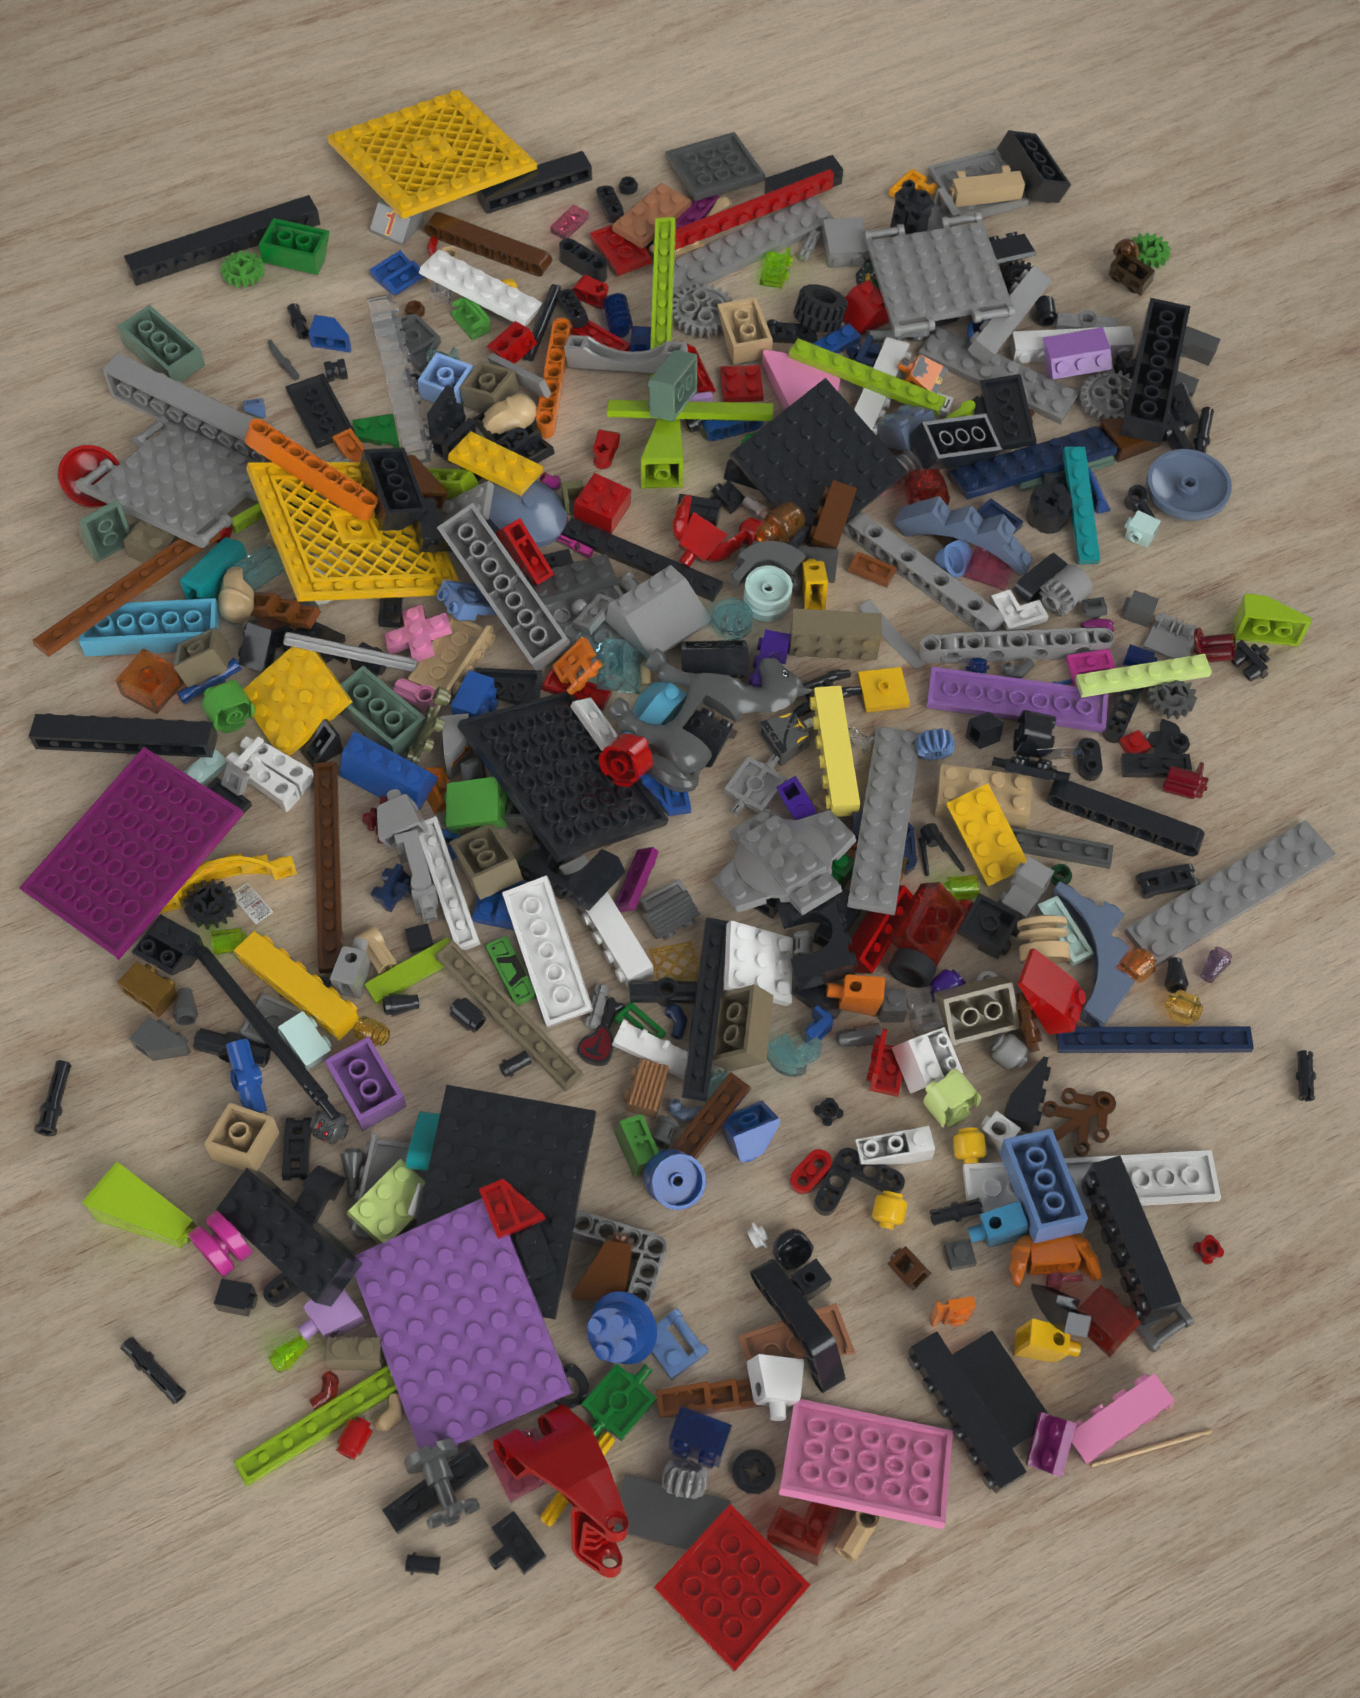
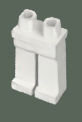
(273, 772)

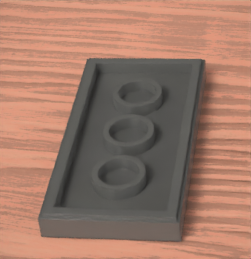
(663, 1516)

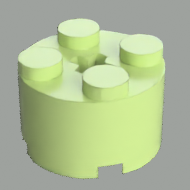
(951, 1098)

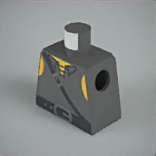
(786, 735)

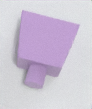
(331, 1320)

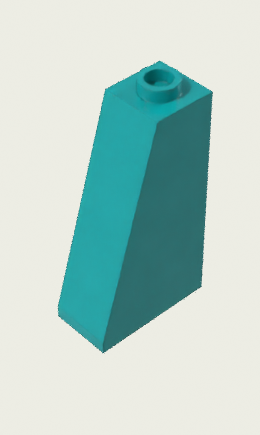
(206, 576)

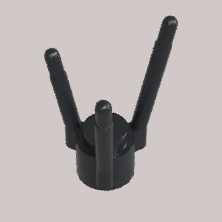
(933, 837)

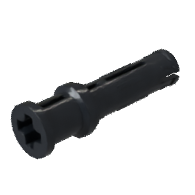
(52, 1107)

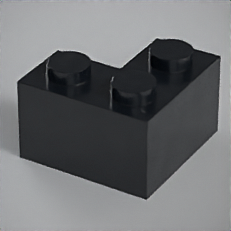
(260, 642)

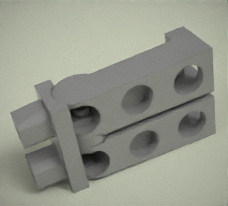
(423, 891)

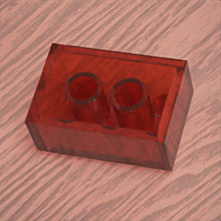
(929, 921)

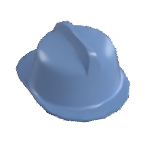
(954, 558)

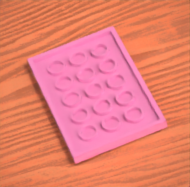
(867, 1463)

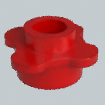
(1213, 1244)

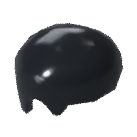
(792, 1248)

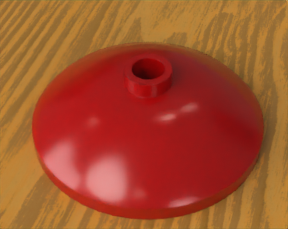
(78, 464)

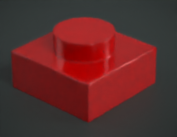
(1134, 743)

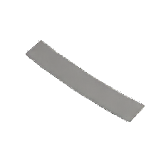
(892, 636)

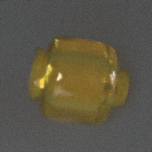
(1184, 1007)

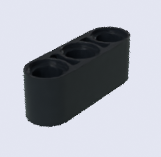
(582, 259)
(1029, 585)

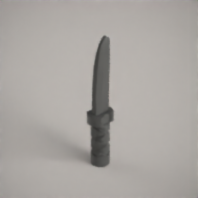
(284, 362)

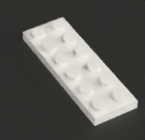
(480, 288)
(547, 951)

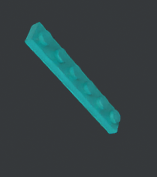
(1082, 508)

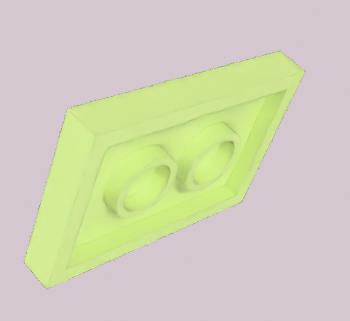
(386, 1205)

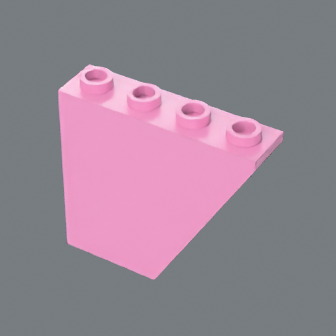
(792, 378)

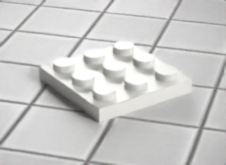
(758, 959)

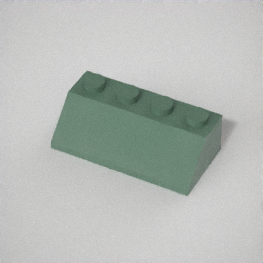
(381, 712)

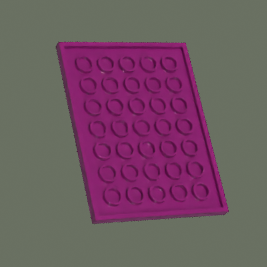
(131, 852)

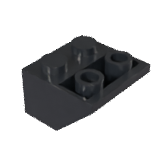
(168, 946)

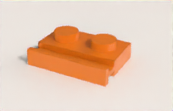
(954, 1312)

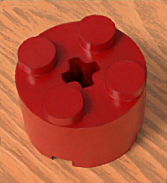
(626, 759)

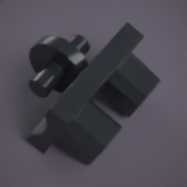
(1257, 666)

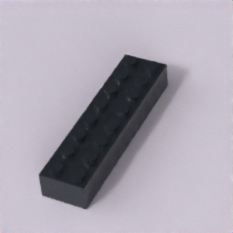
(1155, 371)

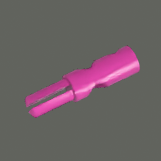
(584, 550)

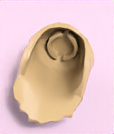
(509, 414)
(235, 597)

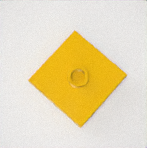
(883, 689)

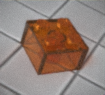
(149, 681)

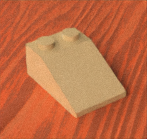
(744, 330)

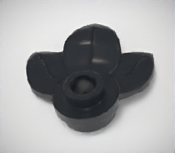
(1165, 739)

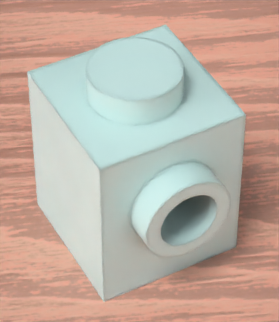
(1141, 528)

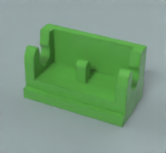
(471, 318)
(635, 1142)

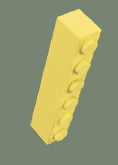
(836, 751)

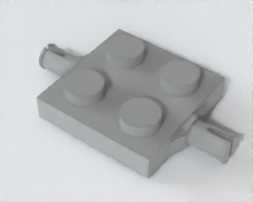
(754, 785)

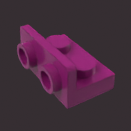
(1050, 1444)

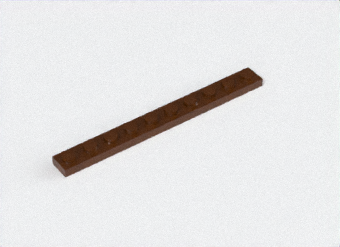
(328, 865)

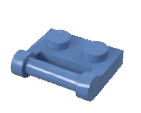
(668, 1350)

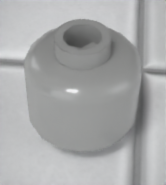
(1009, 1051)

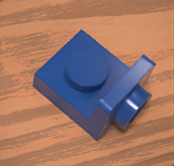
(821, 1026)

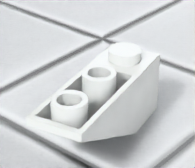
(897, 1147)

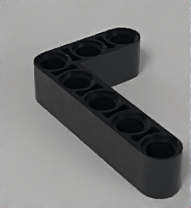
(803, 1323)

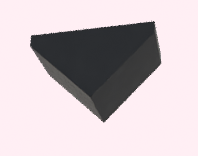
(323, 744)

